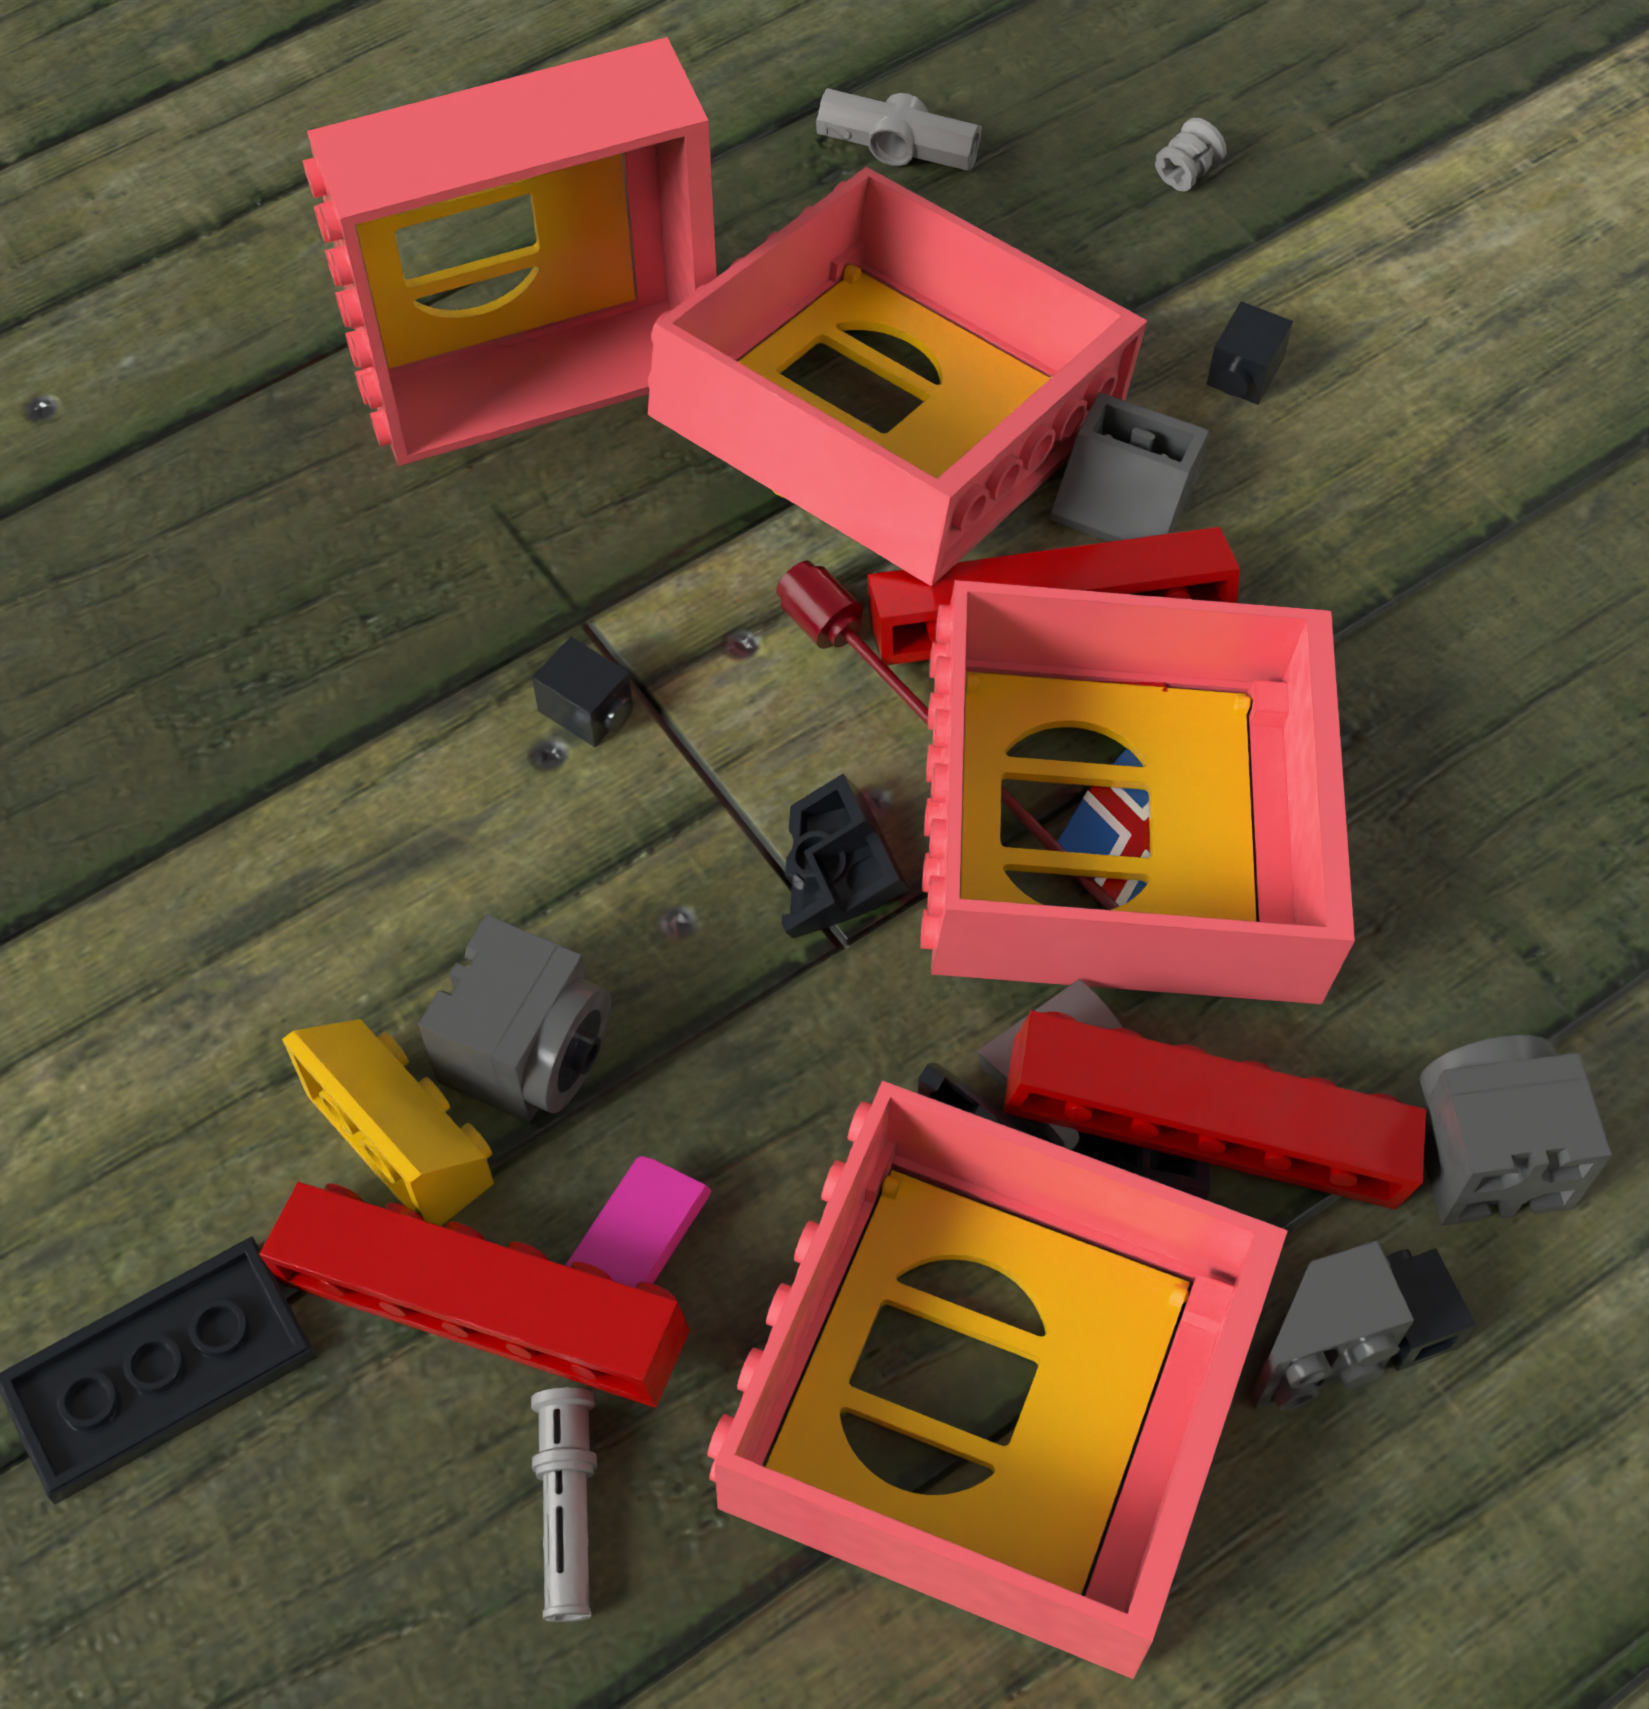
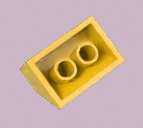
(391, 1117)

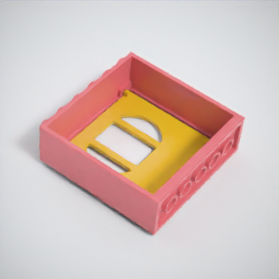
(620, 228)
(1007, 334)
(1014, 667)
(1032, 1529)

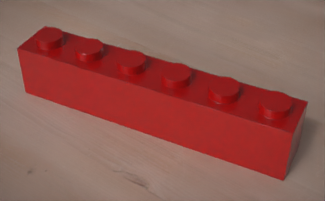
(1164, 565)
(1215, 1109)
(478, 1291)

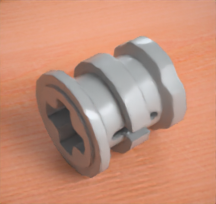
(1190, 154)

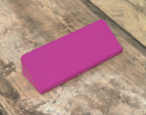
(642, 1222)

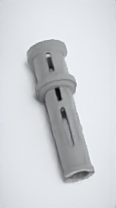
(564, 1467)

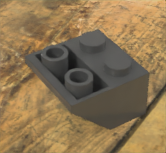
(1129, 472)
(1335, 1329)

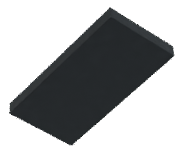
(153, 1369)

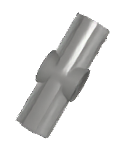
(898, 129)

